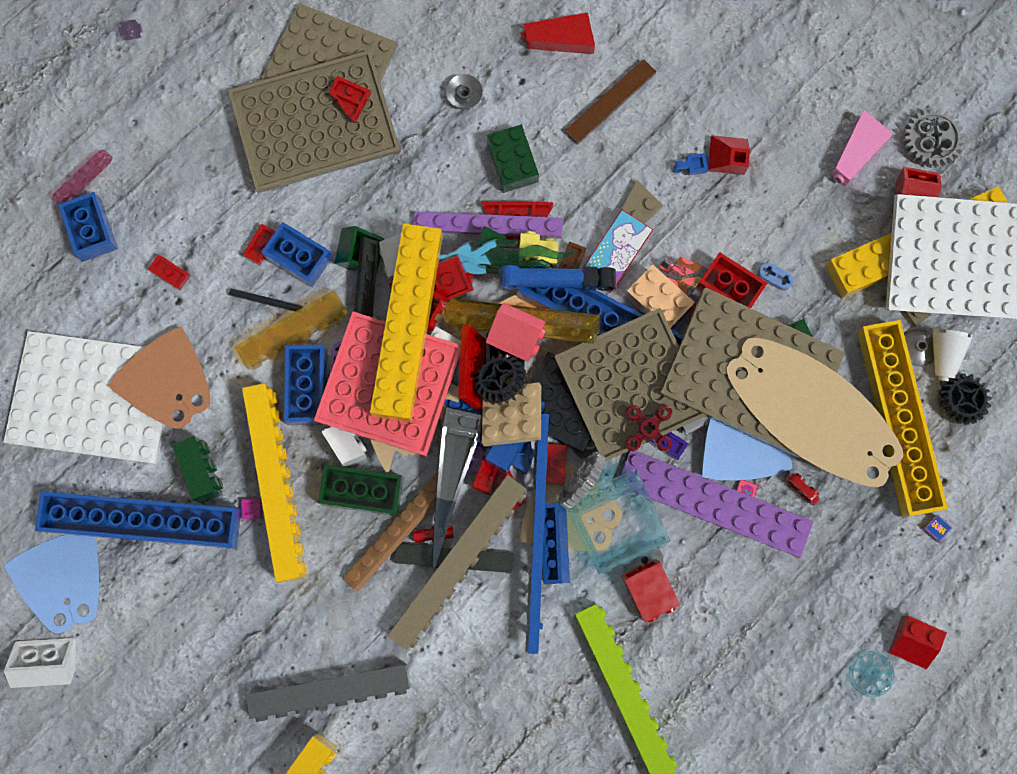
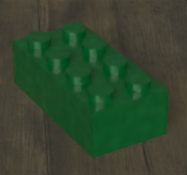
(360, 490)

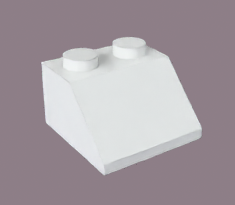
(345, 446)

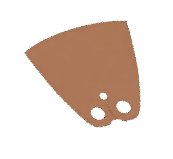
(159, 374)

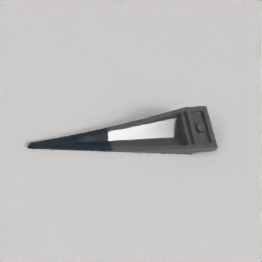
(456, 447)

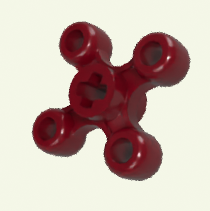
(654, 434)

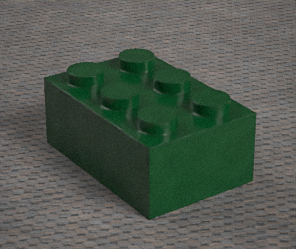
(512, 158)
(198, 469)

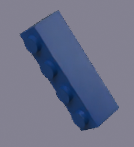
(504, 455)
(555, 545)

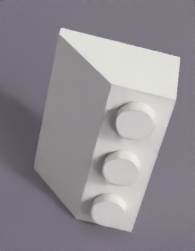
(41, 663)

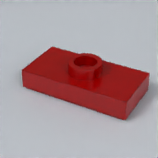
(556, 464)
(485, 477)

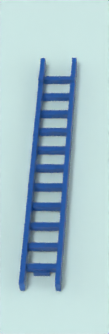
(538, 535)

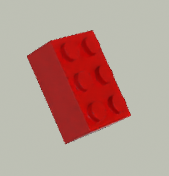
(732, 281)

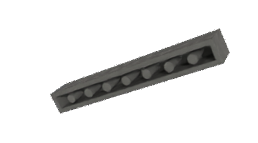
(328, 691)

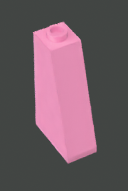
(863, 143)

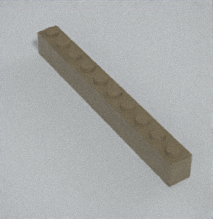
(457, 562)

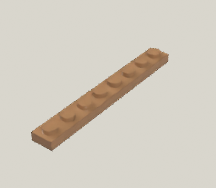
(392, 536)

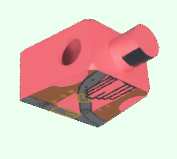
(684, 274)

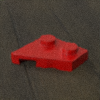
(349, 97)

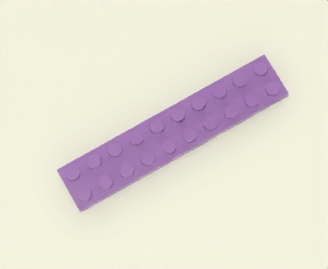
(721, 505)

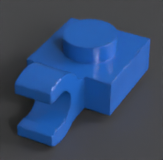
(694, 164)

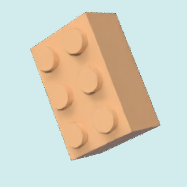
(656, 291)

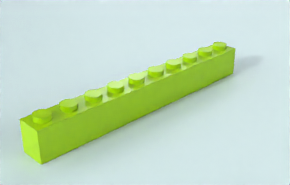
(625, 691)

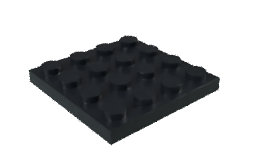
(564, 417)

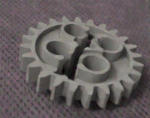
(949, 137)
(589, 472)

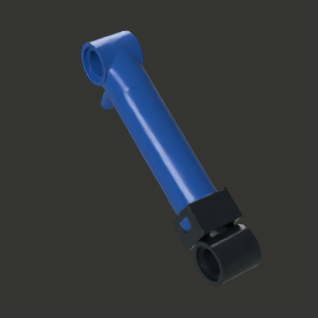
(587, 278)

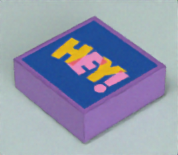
(937, 528)

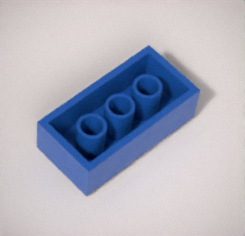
(304, 383)

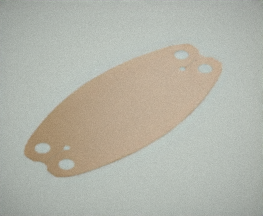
(815, 412)

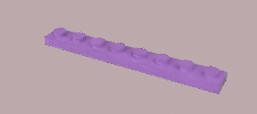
(506, 225)

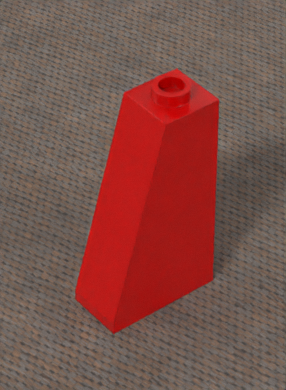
(560, 34)

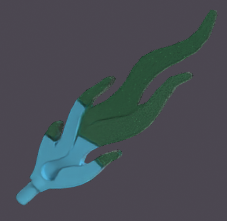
(494, 255)

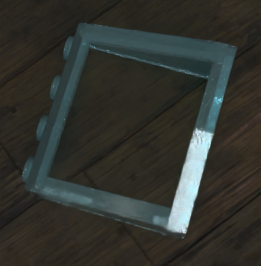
(604, 494)

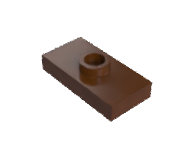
(573, 261)

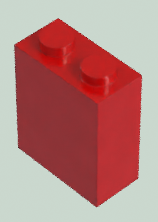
(650, 591)

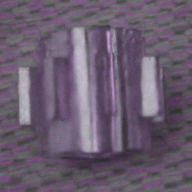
(130, 29)

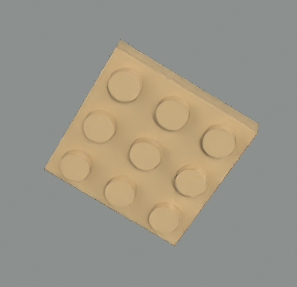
(513, 421)

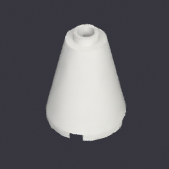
(949, 352)

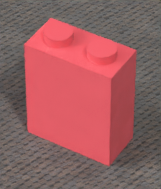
(516, 332)

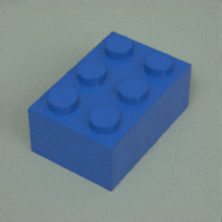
(88, 226)
(297, 254)

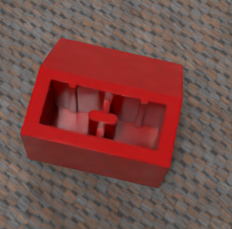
(918, 183)

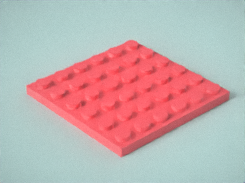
(352, 383)

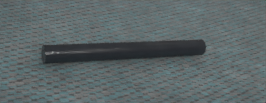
(264, 300)

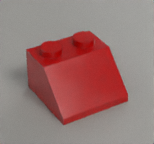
(917, 642)

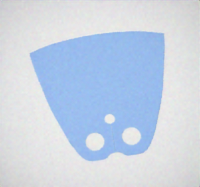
(739, 456)
(55, 572)

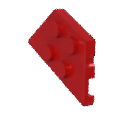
(513, 208)

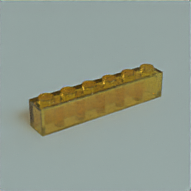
(291, 330)

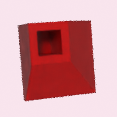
(728, 155)

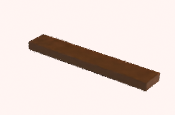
(610, 102)

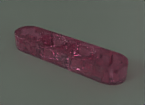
(82, 177)

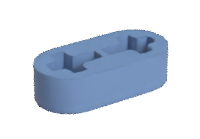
(778, 273)

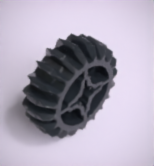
(493, 377)
(976, 410)

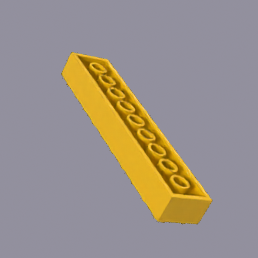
(870, 262)
(406, 323)
(899, 403)
(274, 484)

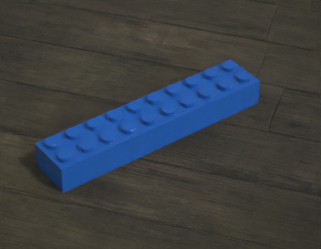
(590, 302)
(138, 520)

